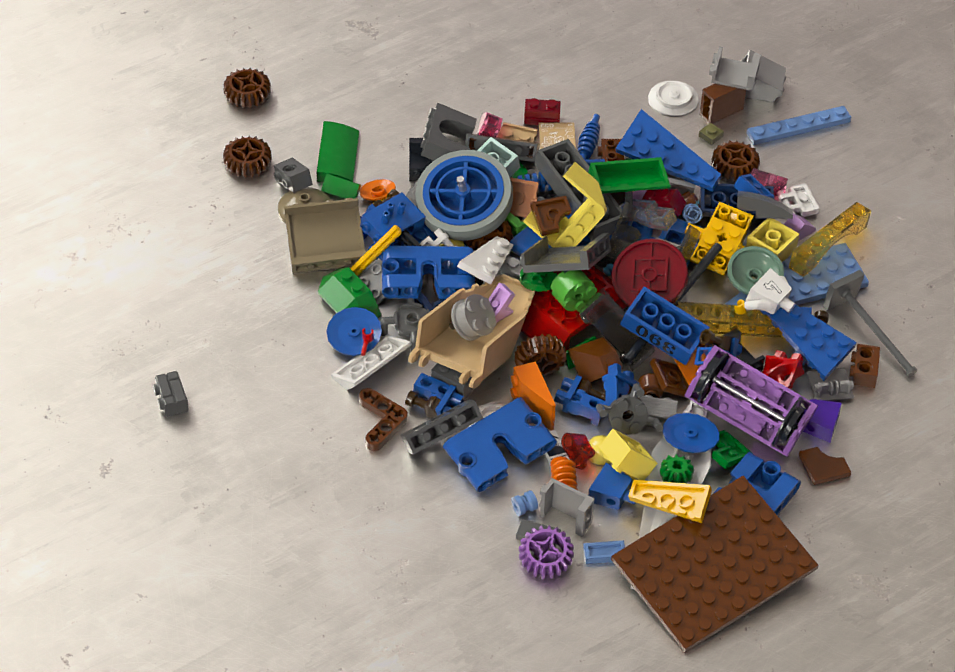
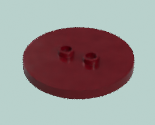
(650, 265)

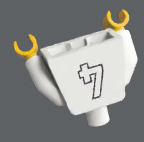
(767, 295)

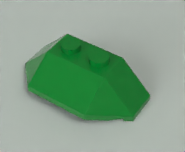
(346, 290)

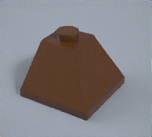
(593, 359)

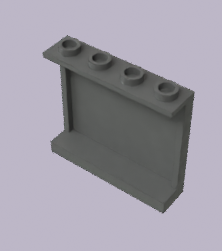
(545, 259)

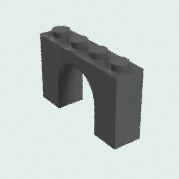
(448, 121)

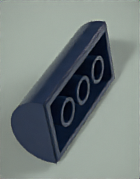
(722, 193)

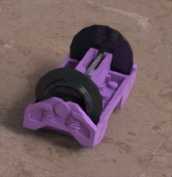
(735, 391)

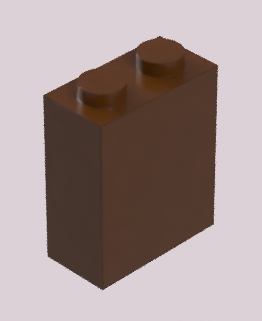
(720, 102)

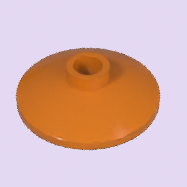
(376, 189)

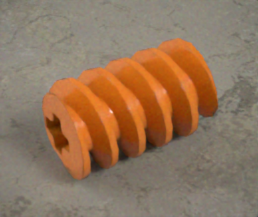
(564, 471)

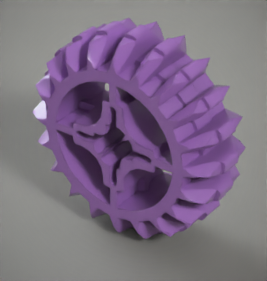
(533, 543)

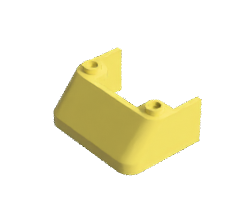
(584, 219)

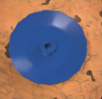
(346, 328)
(690, 433)

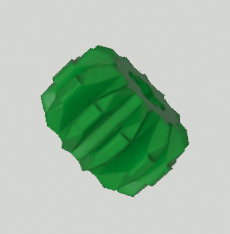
(676, 470)

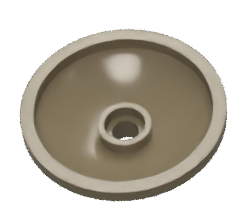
(300, 197)

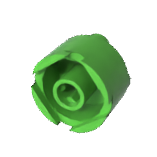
(573, 289)

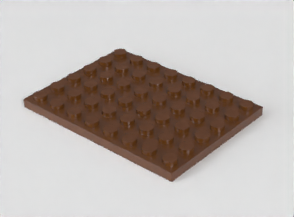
(717, 569)

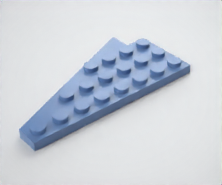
(814, 286)

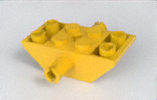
(729, 229)

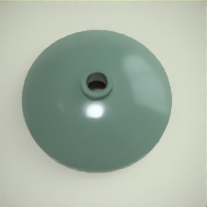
(749, 263)

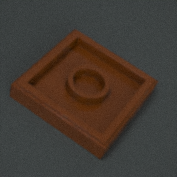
(669, 377)

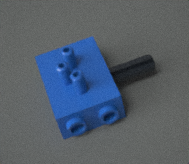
(398, 212)

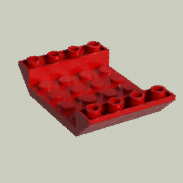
(550, 317)

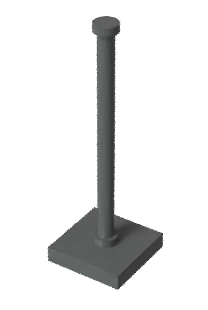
(846, 290)

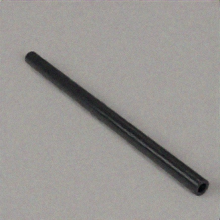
(692, 278)

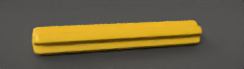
(376, 250)

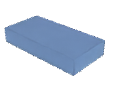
(601, 551)

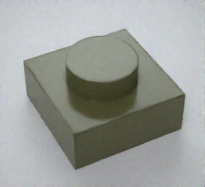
(711, 133)

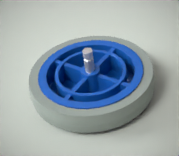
(464, 194)

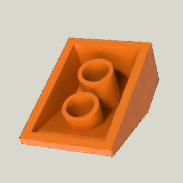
(531, 386)

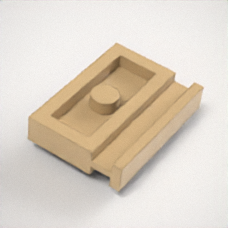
(517, 132)

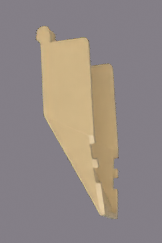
(477, 357)

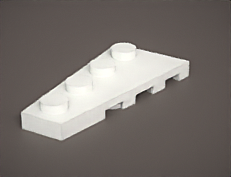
(487, 259)

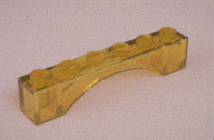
(811, 251)

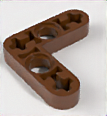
(388, 418)

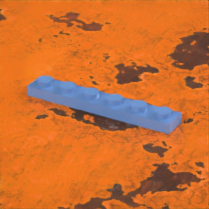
(798, 125)

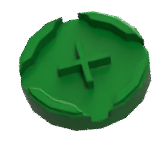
(537, 280)

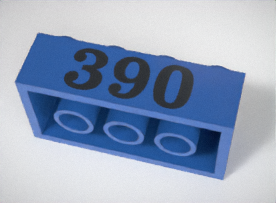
(664, 325)

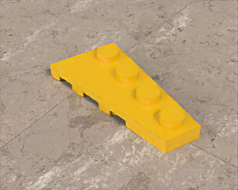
(674, 498)

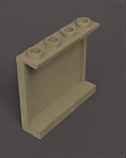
(324, 235)

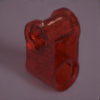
(577, 449)

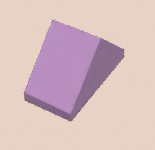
(800, 226)

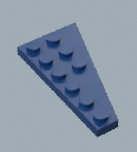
(651, 140)
(813, 339)

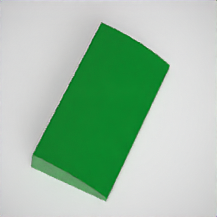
(337, 151)
(630, 175)

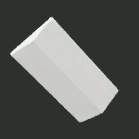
(364, 366)

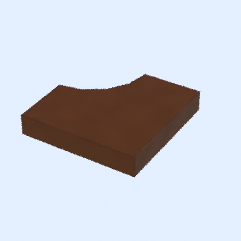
(549, 214)
(822, 467)

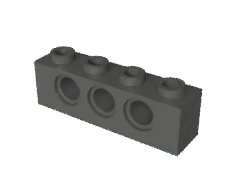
(441, 426)

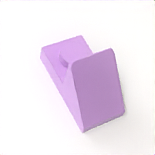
(500, 300)

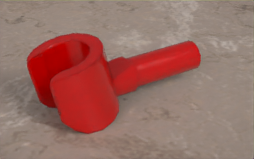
(366, 339)

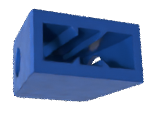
(611, 488)

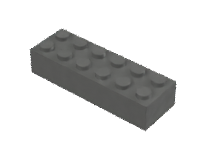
(554, 163)

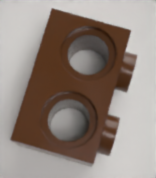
(865, 365)

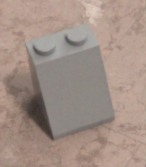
(768, 81)

